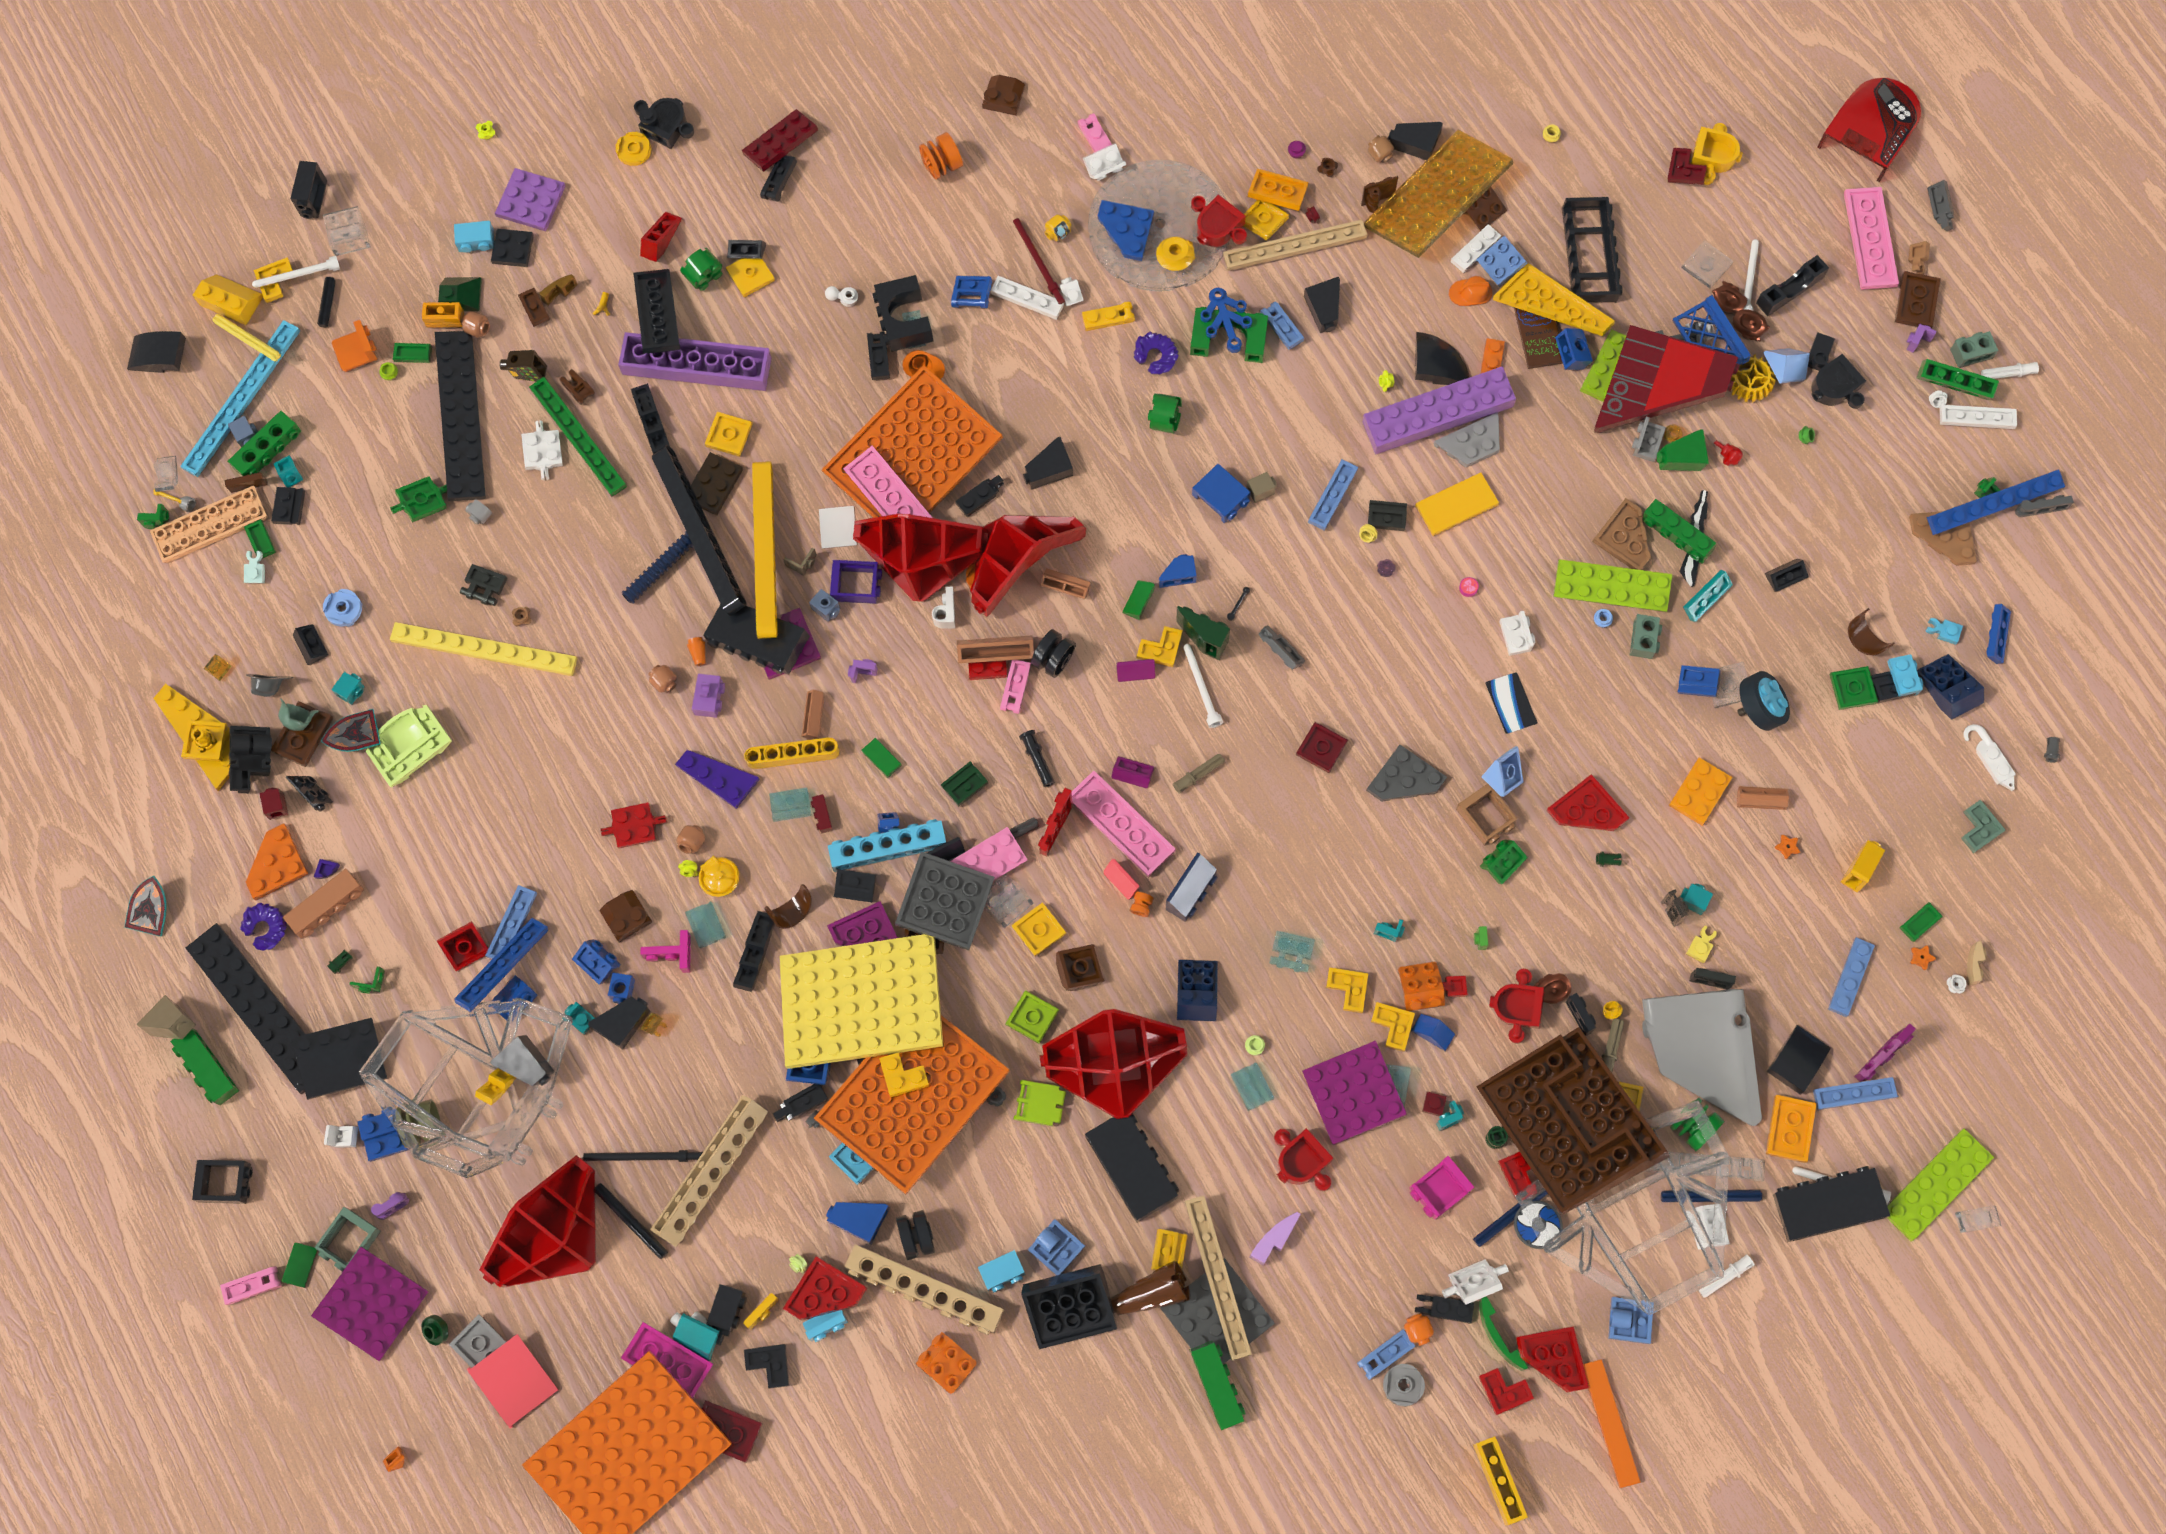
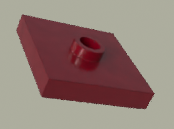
(1321, 747)

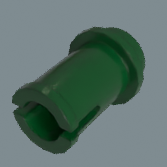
(1608, 859)
(340, 961)

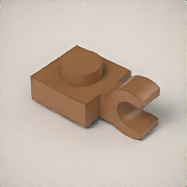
(1917, 254)

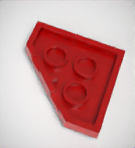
(1588, 807)
(1056, 820)
(823, 1292)
(1556, 1357)

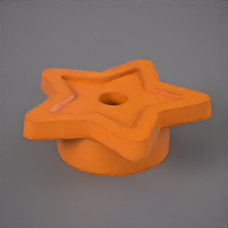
(1788, 851)
(1916, 959)

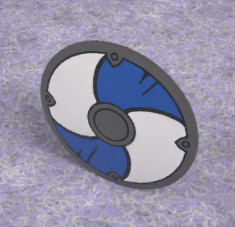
(1549, 1217)

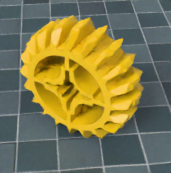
(1760, 374)

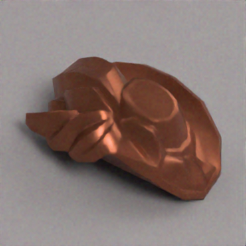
(1729, 297)
(1750, 324)
(1556, 987)

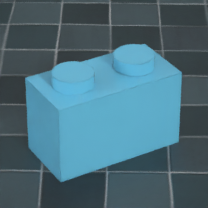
(474, 236)
(1002, 1271)

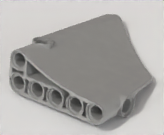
(1705, 1049)

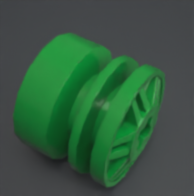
(1689, 1125)

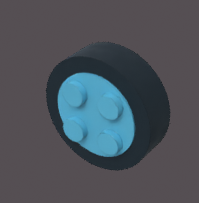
(1764, 701)

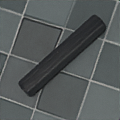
(326, 302)

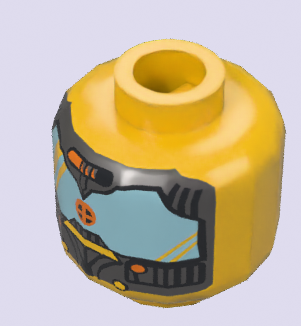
(1057, 227)

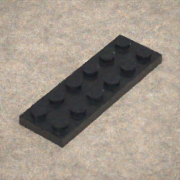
(656, 311)

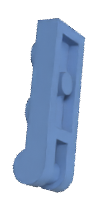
(1283, 326)
(1386, 1354)

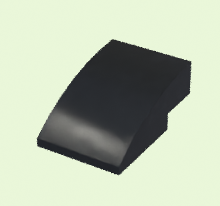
(157, 351)
(1799, 1060)

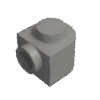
(478, 512)

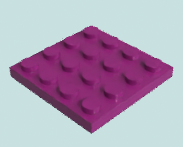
(1354, 1092)
(369, 1303)

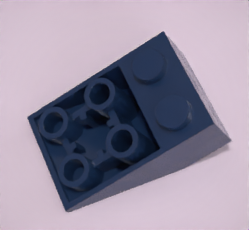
(1951, 686)
(1197, 990)

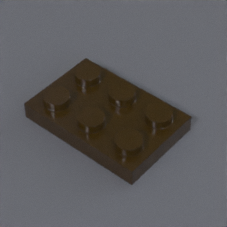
(715, 482)

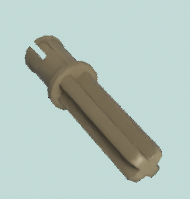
(1192, 777)
(1613, 1043)

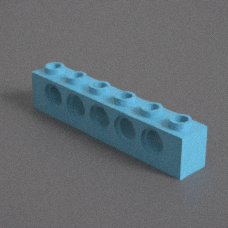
(879, 853)

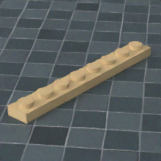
(1295, 245)
(1218, 1278)

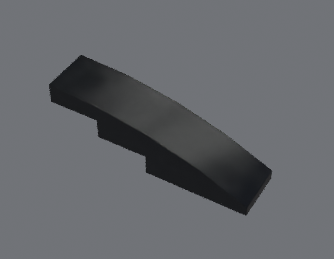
(650, 417)
(754, 952)

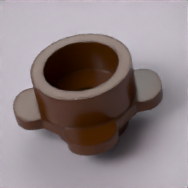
(1330, 163)

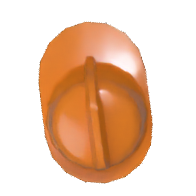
(1470, 291)
(916, 359)

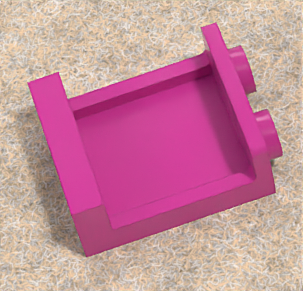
(1441, 1188)

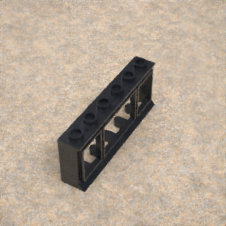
(1609, 243)

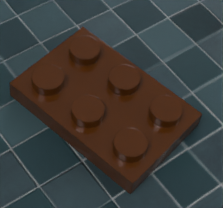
(1917, 299)
(301, 745)

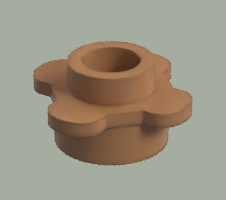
(517, 612)

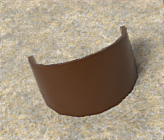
(1863, 638)
(792, 911)

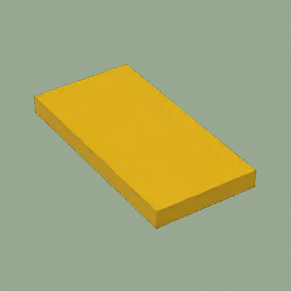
(1457, 504)

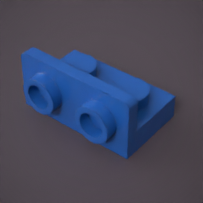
(595, 960)

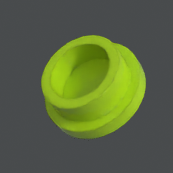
(388, 371)

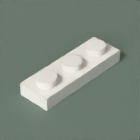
(1475, 248)

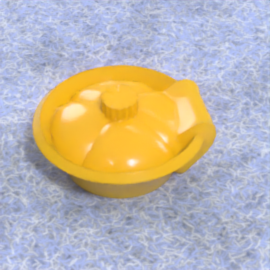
(1175, 253)
(718, 876)

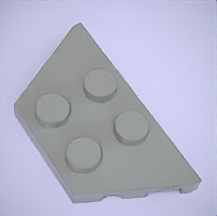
(1473, 441)

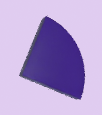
(325, 869)

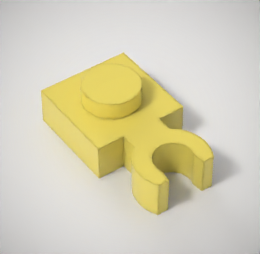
(1701, 947)

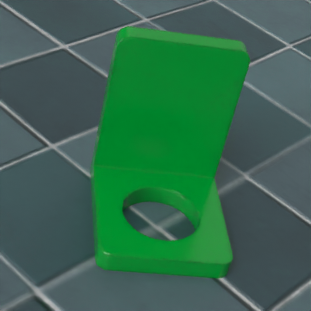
(376, 986)

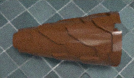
(1158, 1289)

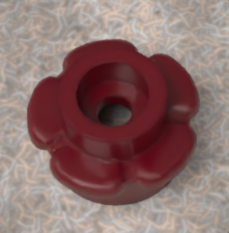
(1312, 214)

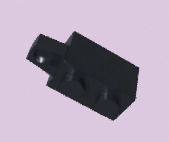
(726, 1311)

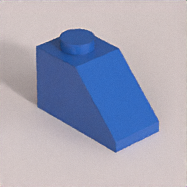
(1179, 572)

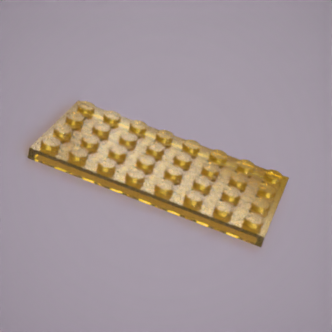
(1438, 193)

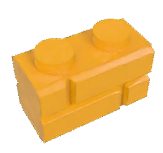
(442, 314)

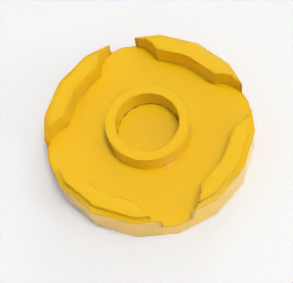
(633, 148)

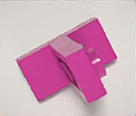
(671, 953)

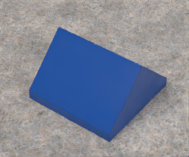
(810, 1074)

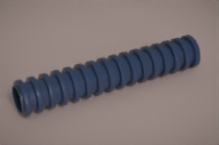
(657, 568)

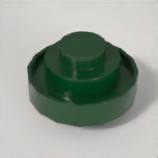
(434, 1330)

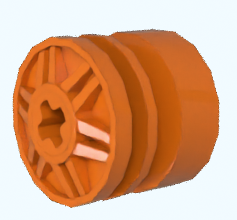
(939, 156)

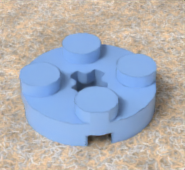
(339, 598)

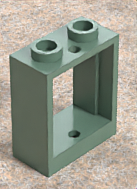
(344, 1215)

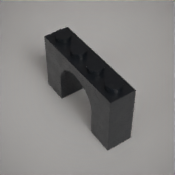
(901, 333)

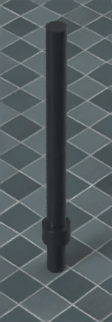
(681, 1156)

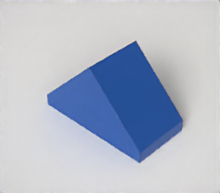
(1433, 1031)

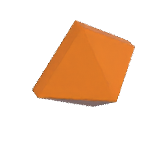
(394, 1460)

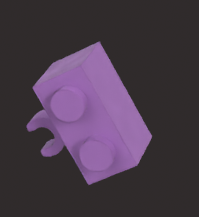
(708, 695)

